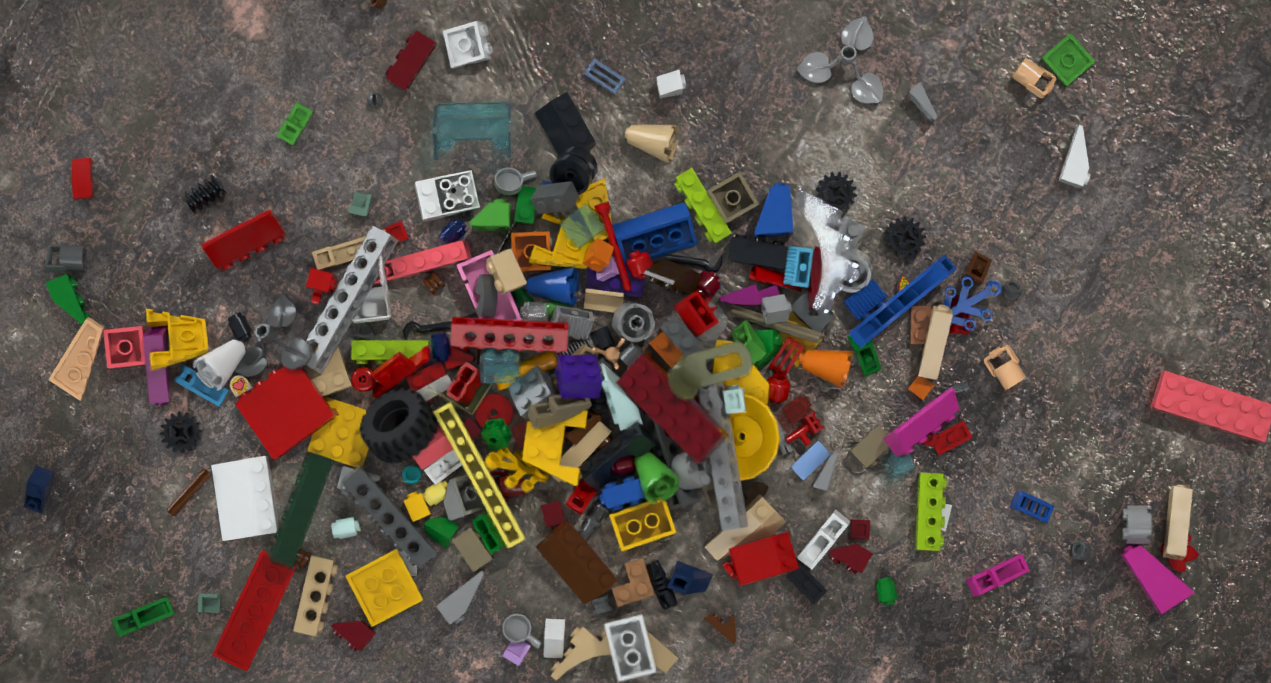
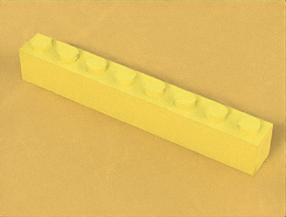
(479, 475)

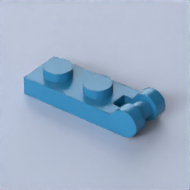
(197, 386)

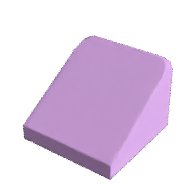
(609, 271)

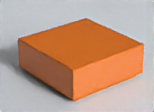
(920, 387)

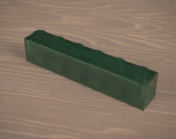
(301, 510)

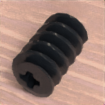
(204, 193)

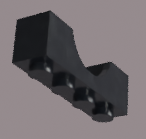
(633, 441)

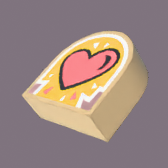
(239, 385)

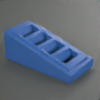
(1016, 502)

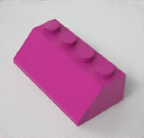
(922, 423)

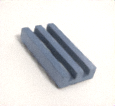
(599, 82)

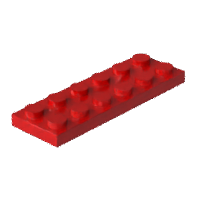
(253, 613)

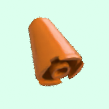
(827, 365)

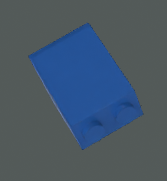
(776, 213)

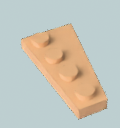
(77, 362)

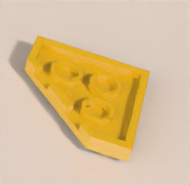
(753, 383)

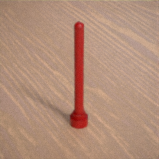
(603, 211)

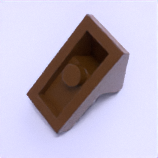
(727, 629)

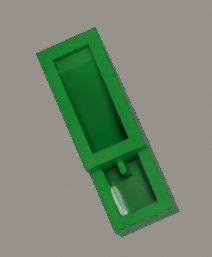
(142, 617)

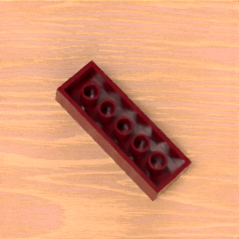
(680, 418)

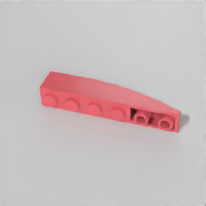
(426, 261)

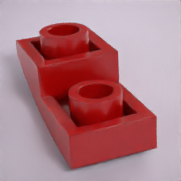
(82, 178)

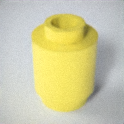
(435, 493)

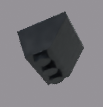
(564, 124)

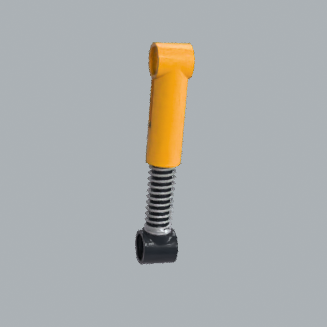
(547, 360)

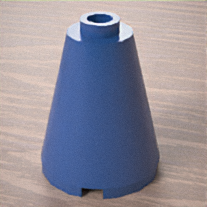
(555, 285)

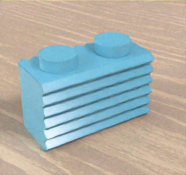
(798, 266)

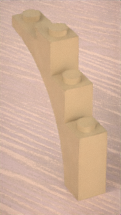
(589, 646)

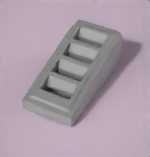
(921, 100)
(823, 479)

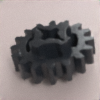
(829, 187)
(908, 229)
(187, 425)

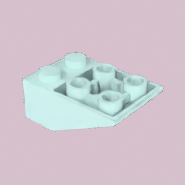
(622, 406)

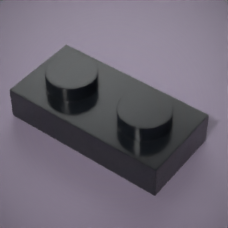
(807, 584)

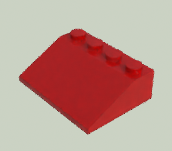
(244, 240)

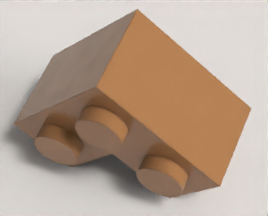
(637, 588)

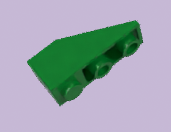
(65, 295)

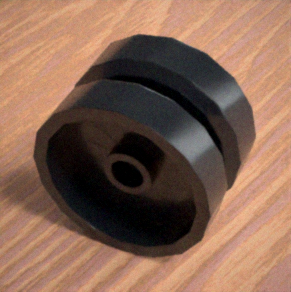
(574, 165)

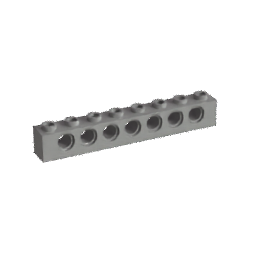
(356, 296)
(724, 462)

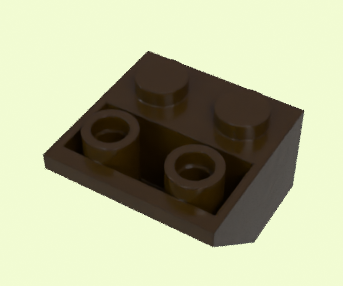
(674, 277)

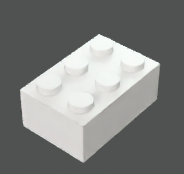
(630, 647)

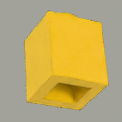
(417, 506)

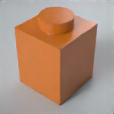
(598, 255)

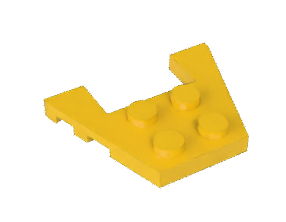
(564, 252)
(186, 338)
(545, 446)

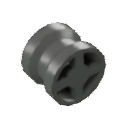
(601, 604)

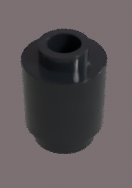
(240, 327)

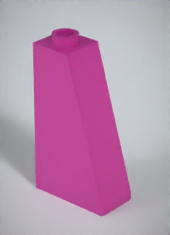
(1156, 580)

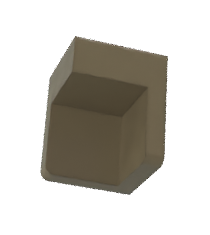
(709, 493)

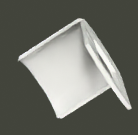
(377, 302)

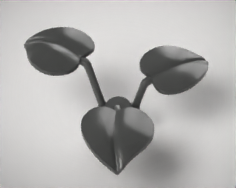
(296, 355)

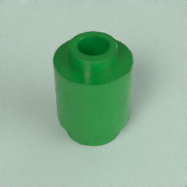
(886, 591)

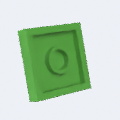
(1068, 60)

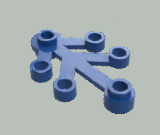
(965, 305)

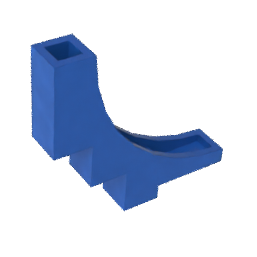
(902, 301)

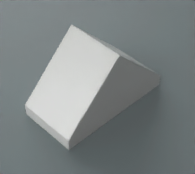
(554, 638)

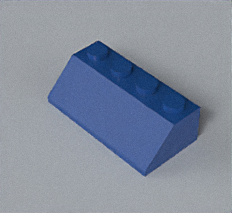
(656, 232)

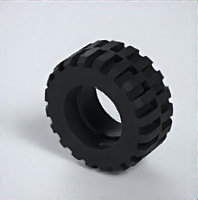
(408, 438)

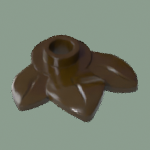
(752, 490)

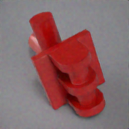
(808, 426)

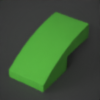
(295, 123)

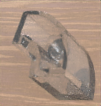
(535, 312)

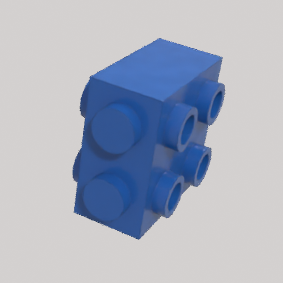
(615, 496)

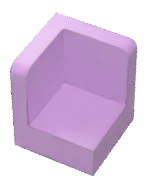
(516, 652)

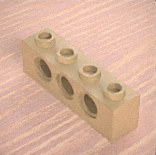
(302, 623)

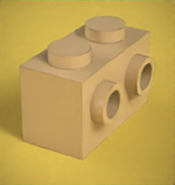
(505, 272)

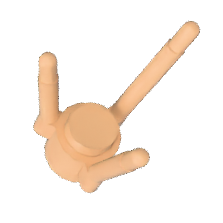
(611, 353)

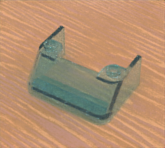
(472, 122)

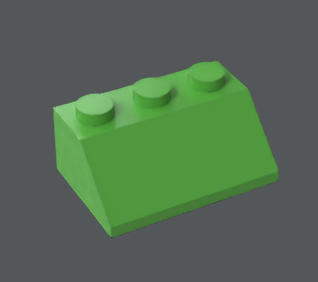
(494, 217)

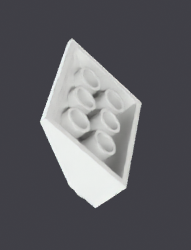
(245, 498)

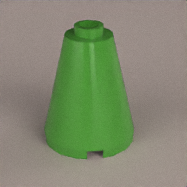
(655, 478)

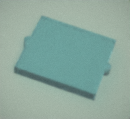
(582, 226)

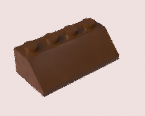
(576, 562)

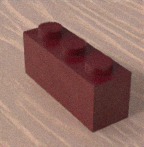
(410, 61)

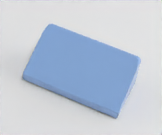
(810, 460)

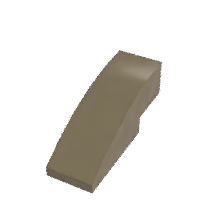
(556, 410)

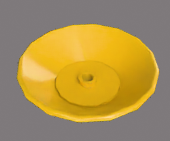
(761, 437)

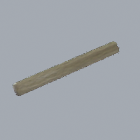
(786, 327)

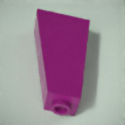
(158, 380)

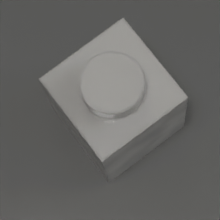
(775, 309)

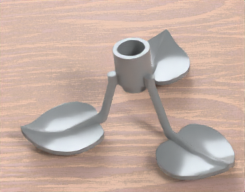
(854, 36)

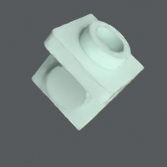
(734, 399)

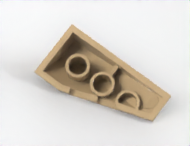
(762, 523)

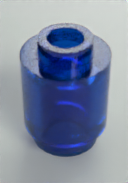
(453, 231)
(440, 347)

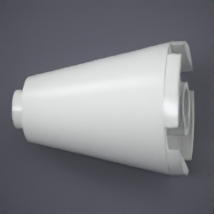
(219, 364)

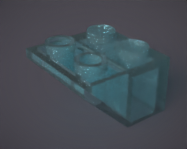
(500, 366)

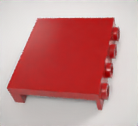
(285, 410)

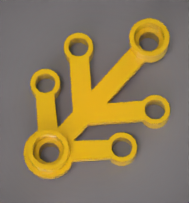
(494, 461)

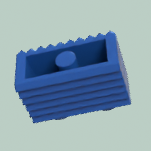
(864, 300)

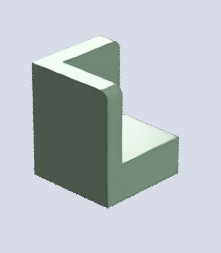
(361, 205)
(209, 602)

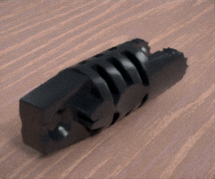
(660, 583)

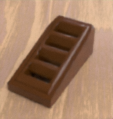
(576, 434)

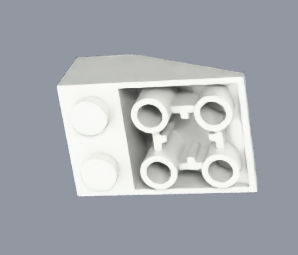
(437, 199)

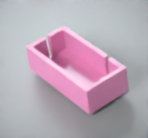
(470, 271)

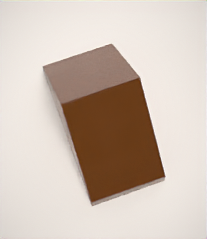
(977, 269)

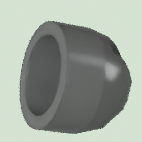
(379, 100)

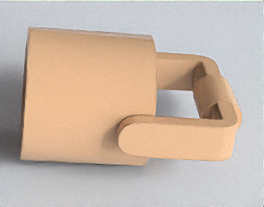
(1028, 75)
(1008, 373)

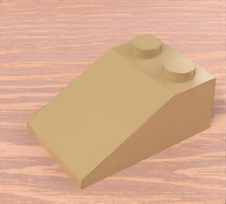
(334, 377)

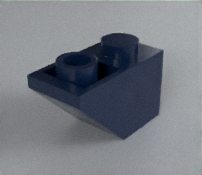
(38, 489)
(688, 579)

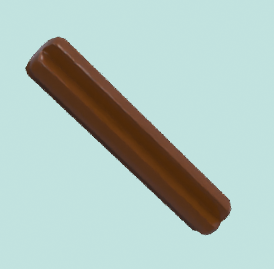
(188, 492)

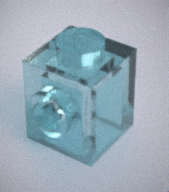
(899, 464)

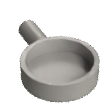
(510, 180)
(518, 629)

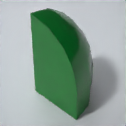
(441, 530)

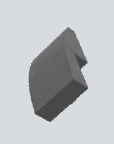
(488, 295)

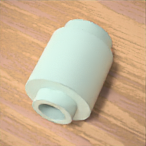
(345, 528)

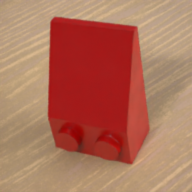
(763, 558)

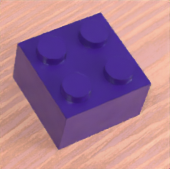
(578, 376)

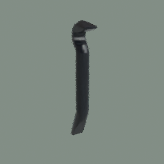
(690, 261)
(430, 327)

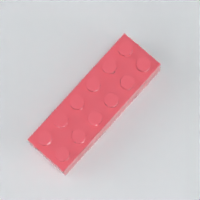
(1212, 406)

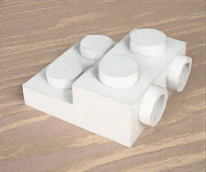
(467, 44)

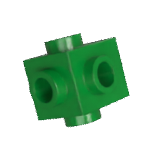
(496, 434)

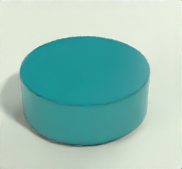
(411, 474)

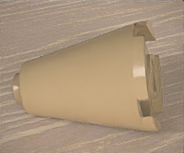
(654, 139)

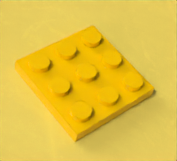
(341, 436)
(384, 587)

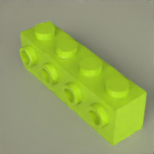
(703, 206)
(383, 350)
(929, 511)

